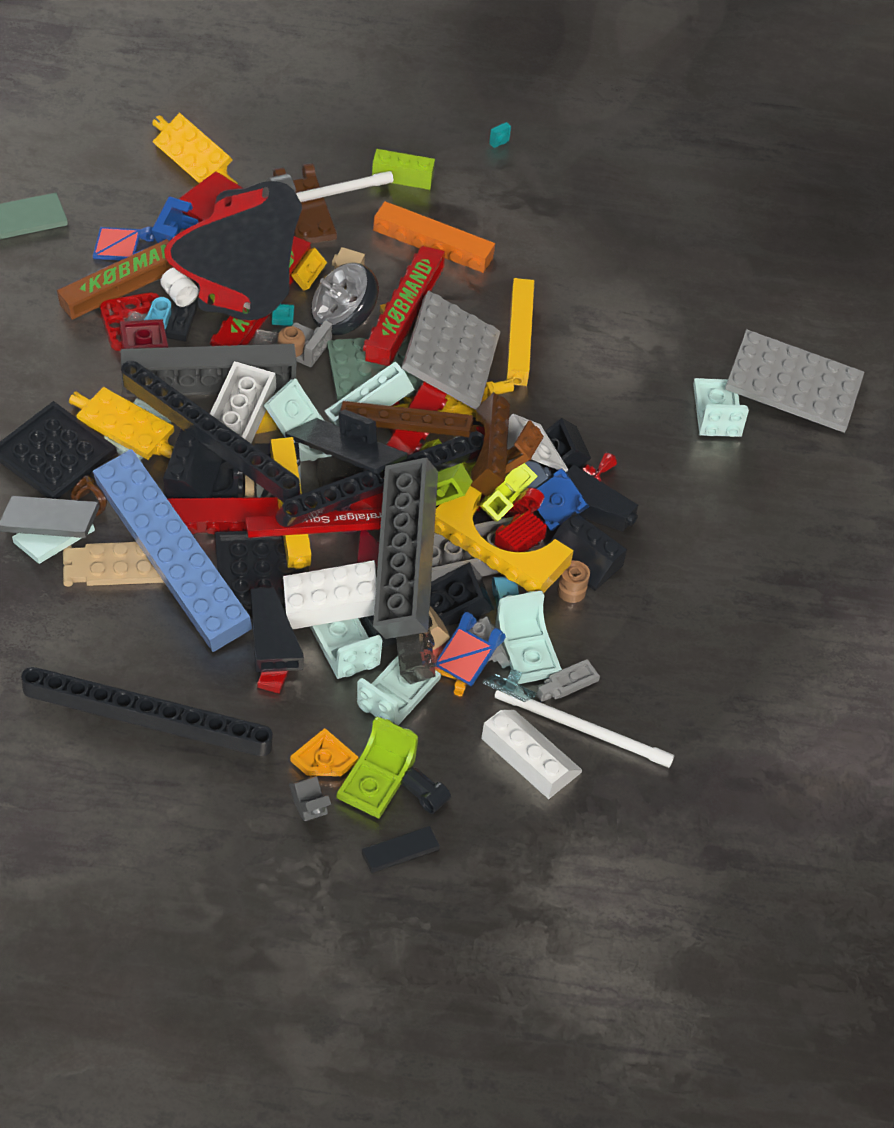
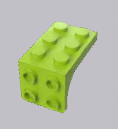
(380, 768)

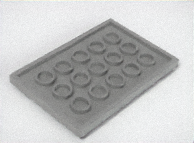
(451, 350)
(795, 380)

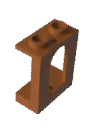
(525, 444)

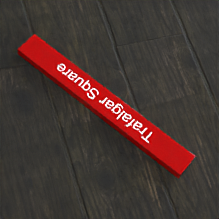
(330, 522)

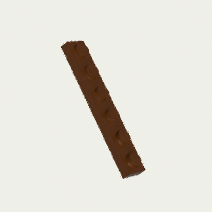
(413, 419)

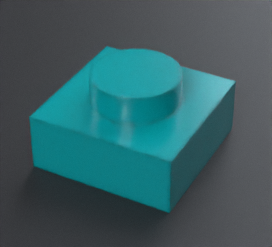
(500, 135)
(283, 315)

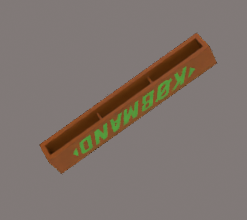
(114, 280)

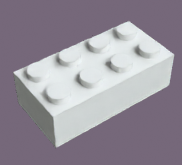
(243, 399)
(330, 594)

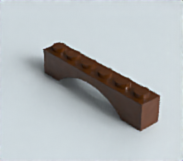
(491, 464)

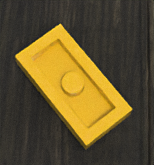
(309, 269)

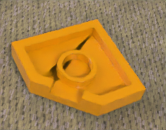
(324, 756)

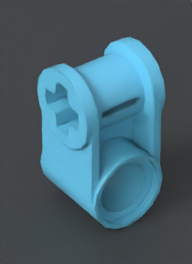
(160, 310)
(503, 587)

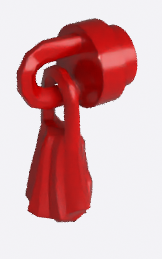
(607, 462)

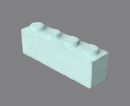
(382, 389)

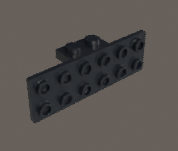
(351, 442)

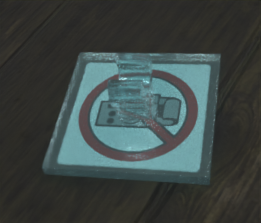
(510, 686)

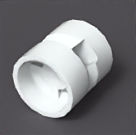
(179, 287)

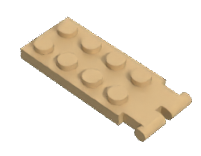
(108, 565)

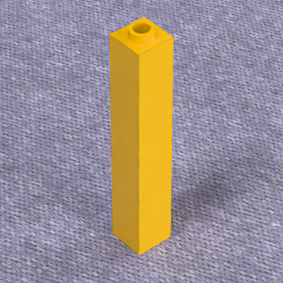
(520, 331)
(296, 546)

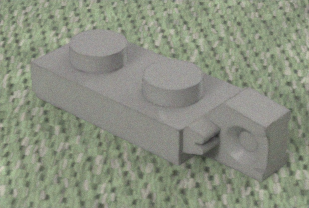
(568, 681)

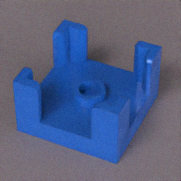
(172, 219)
(560, 500)

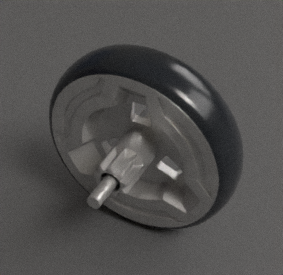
(351, 311)

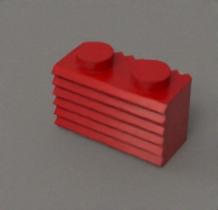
(521, 533)

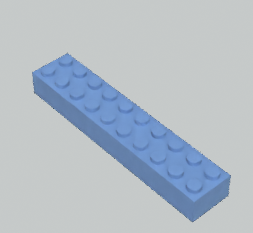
(172, 550)

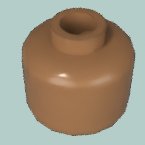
(292, 335)

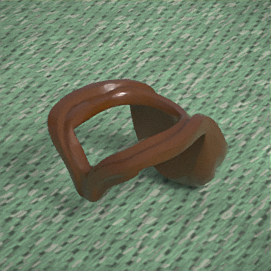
(84, 487)

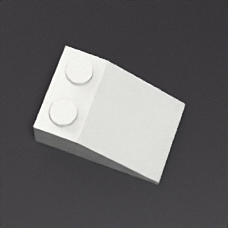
(545, 453)

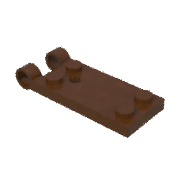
(315, 220)

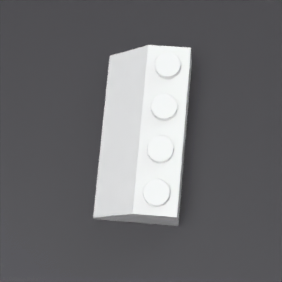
(529, 752)

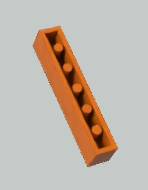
(423, 231)

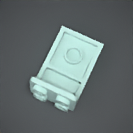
(290, 409)
(718, 409)
(526, 636)
(348, 647)
(391, 694)

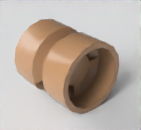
(574, 582)

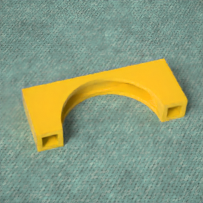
(531, 569)

